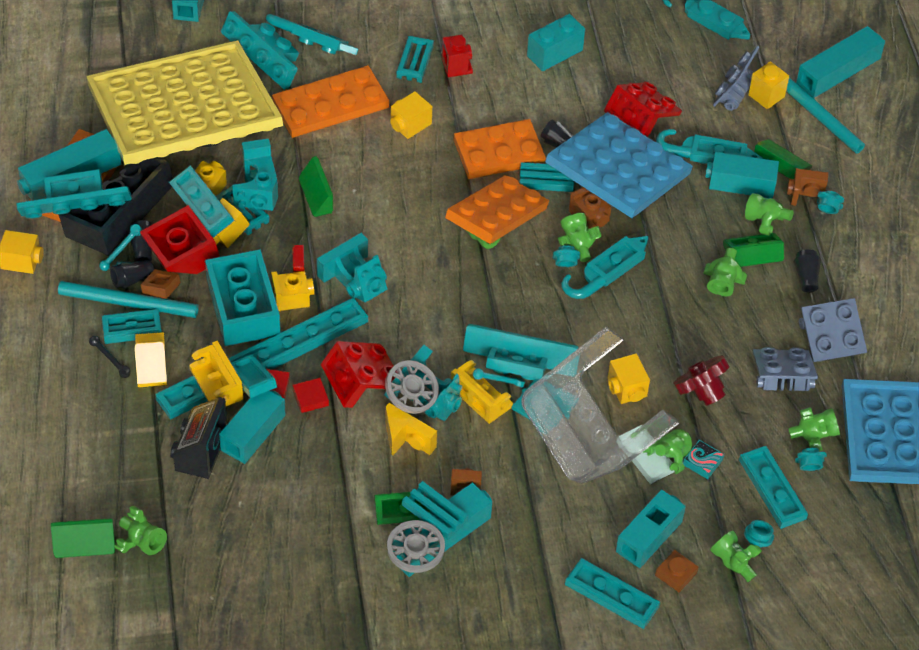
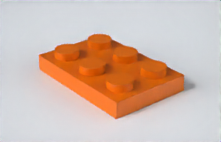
(498, 148)

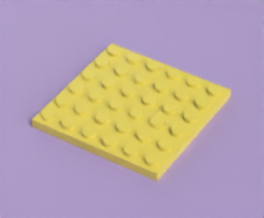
(183, 102)

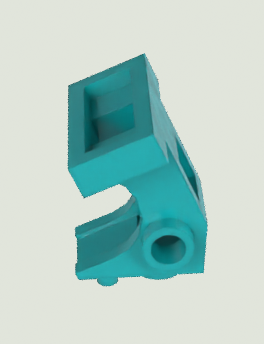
(260, 185)
(348, 261)
(449, 389)

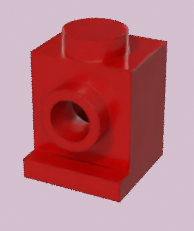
(456, 56)

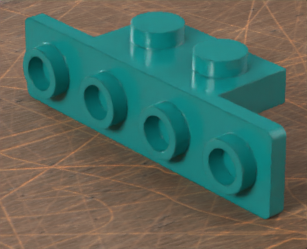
(263, 47)
(72, 192)
(515, 352)

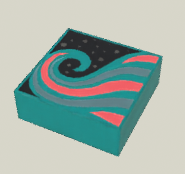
(703, 459)

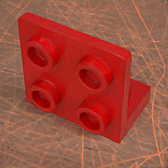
(640, 106)
(354, 368)

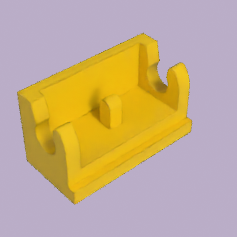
(216, 374)
(481, 394)

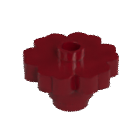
(704, 380)

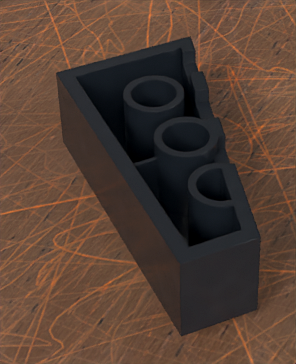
(109, 225)

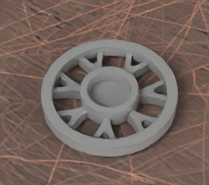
(411, 387)
(415, 546)

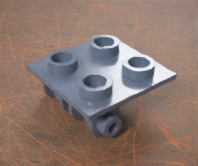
(738, 82)
(833, 330)
(783, 365)

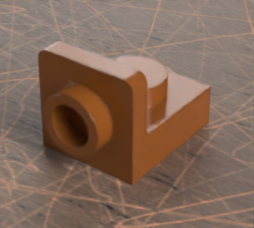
(806, 183)

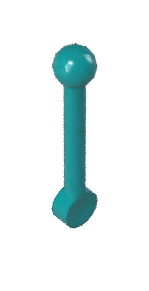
(135, 231)
(479, 374)

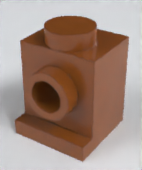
(595, 208)

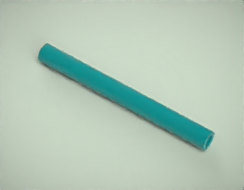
(824, 117)
(128, 299)

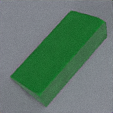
(787, 161)
(316, 188)
(756, 249)
(390, 508)
(83, 538)

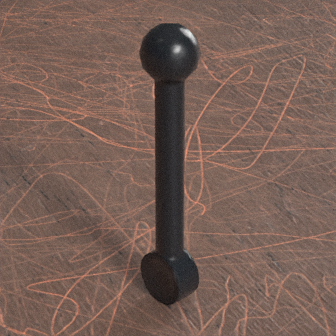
(124, 371)

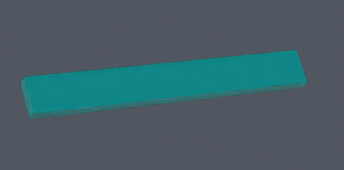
(273, 352)

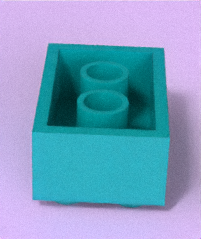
(242, 297)

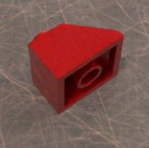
(181, 242)

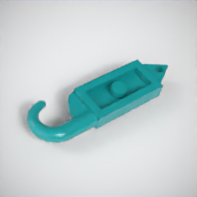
(715, 18)
(310, 35)
(703, 148)
(608, 266)

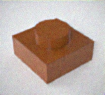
(160, 283)
(463, 478)
(676, 571)

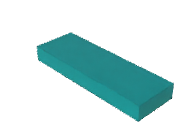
(201, 201)
(773, 487)
(612, 593)

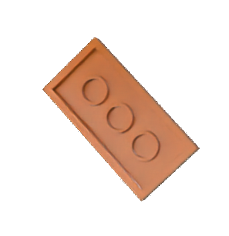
(330, 101)
(497, 209)

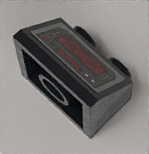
(200, 439)

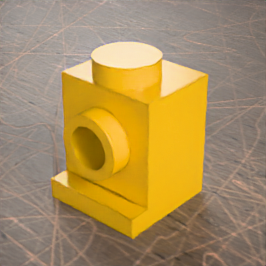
(213, 176)
(292, 290)

